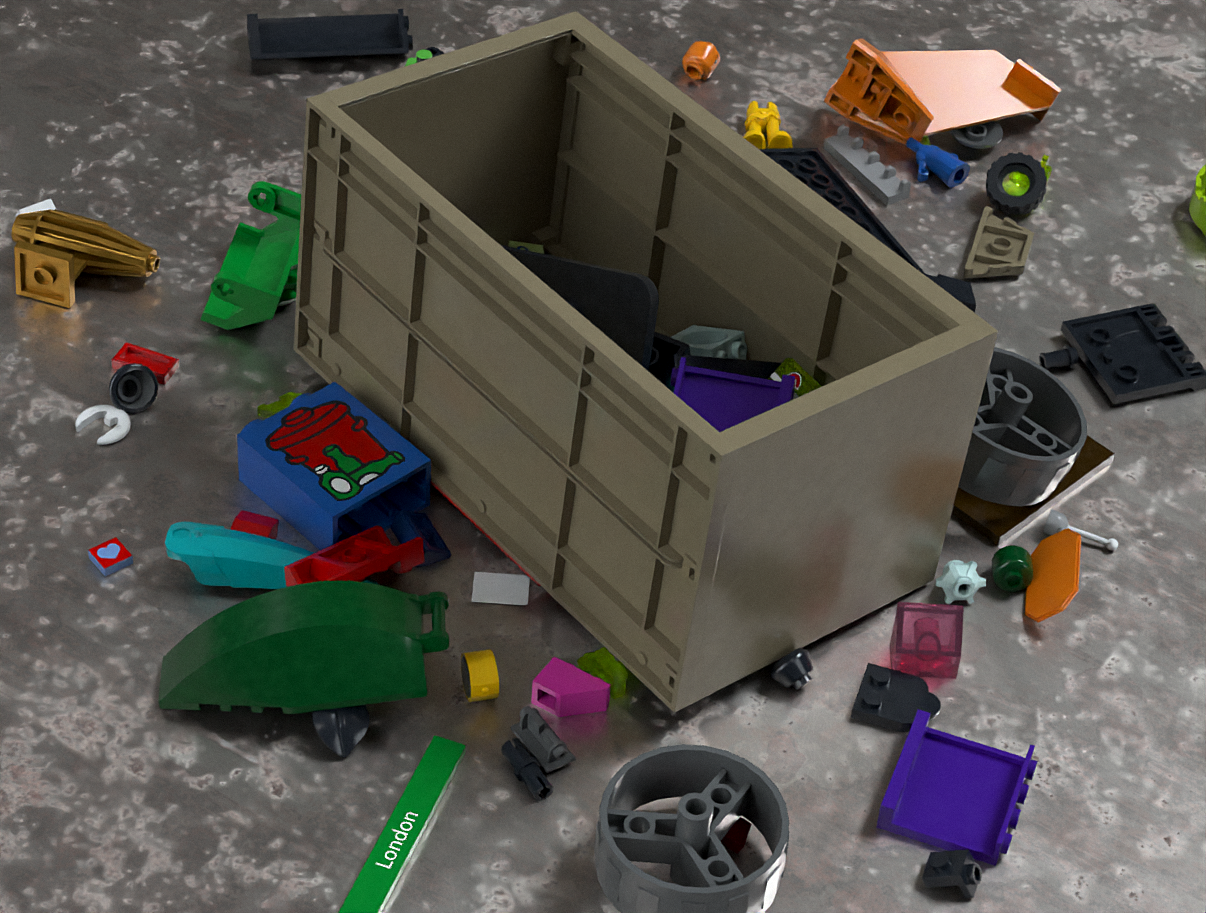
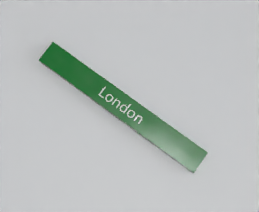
(405, 827)

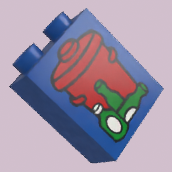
(332, 467)

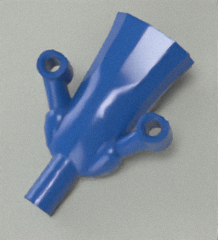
(940, 162)

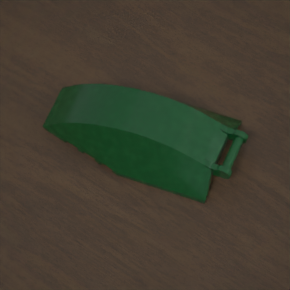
(308, 650)

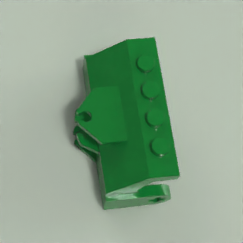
(259, 263)

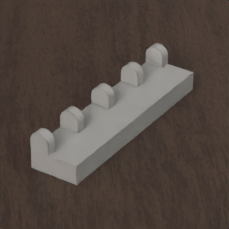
(866, 167)

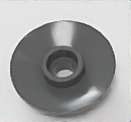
(979, 135)

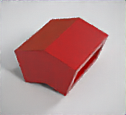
(256, 524)

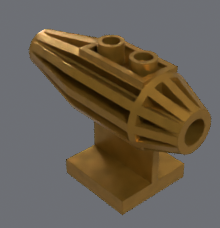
(60, 245)

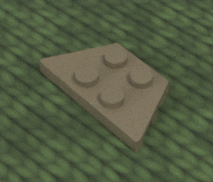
(998, 247)

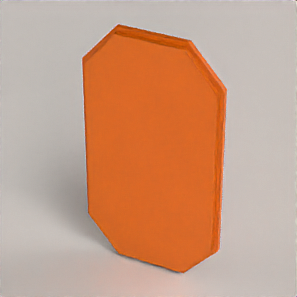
(1055, 575)

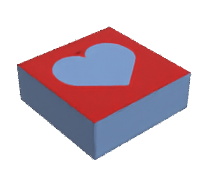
(110, 556)

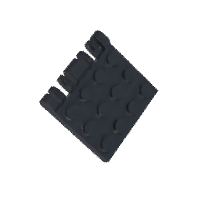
(1134, 353)

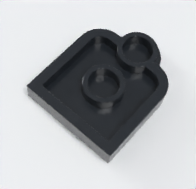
(893, 698)

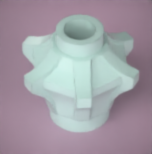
(960, 581)

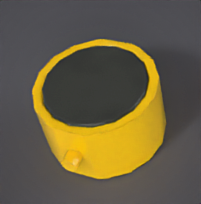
(479, 675)

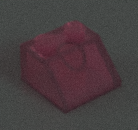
(927, 639)

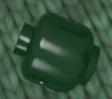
(1010, 566)

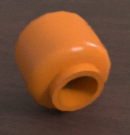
(700, 60)

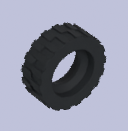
(1016, 204)

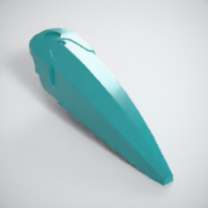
(232, 556)

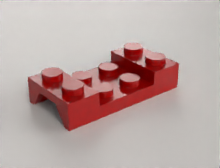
(356, 559)

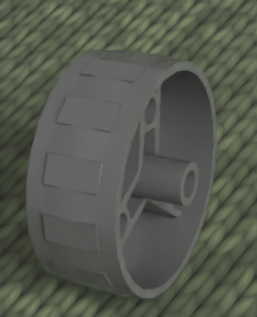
(1022, 434)
(714, 795)

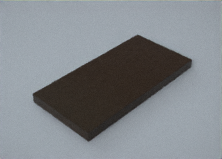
(1002, 521)

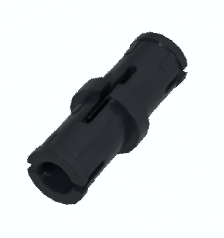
(527, 769)

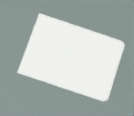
(500, 588)

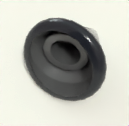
(133, 388)

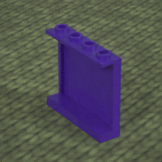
(728, 397)
(955, 792)

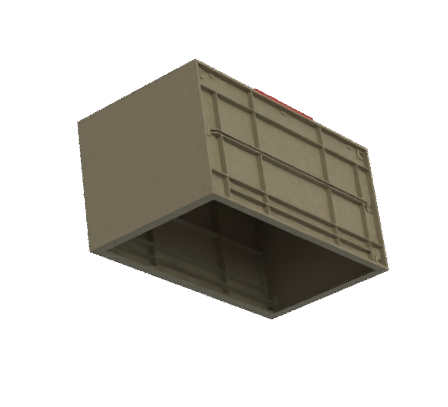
(584, 469)

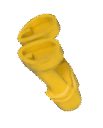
(765, 120)

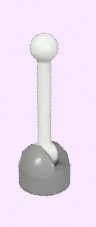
(1057, 522)

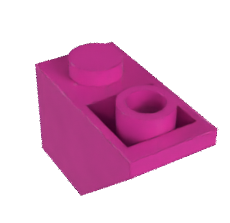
(569, 690)

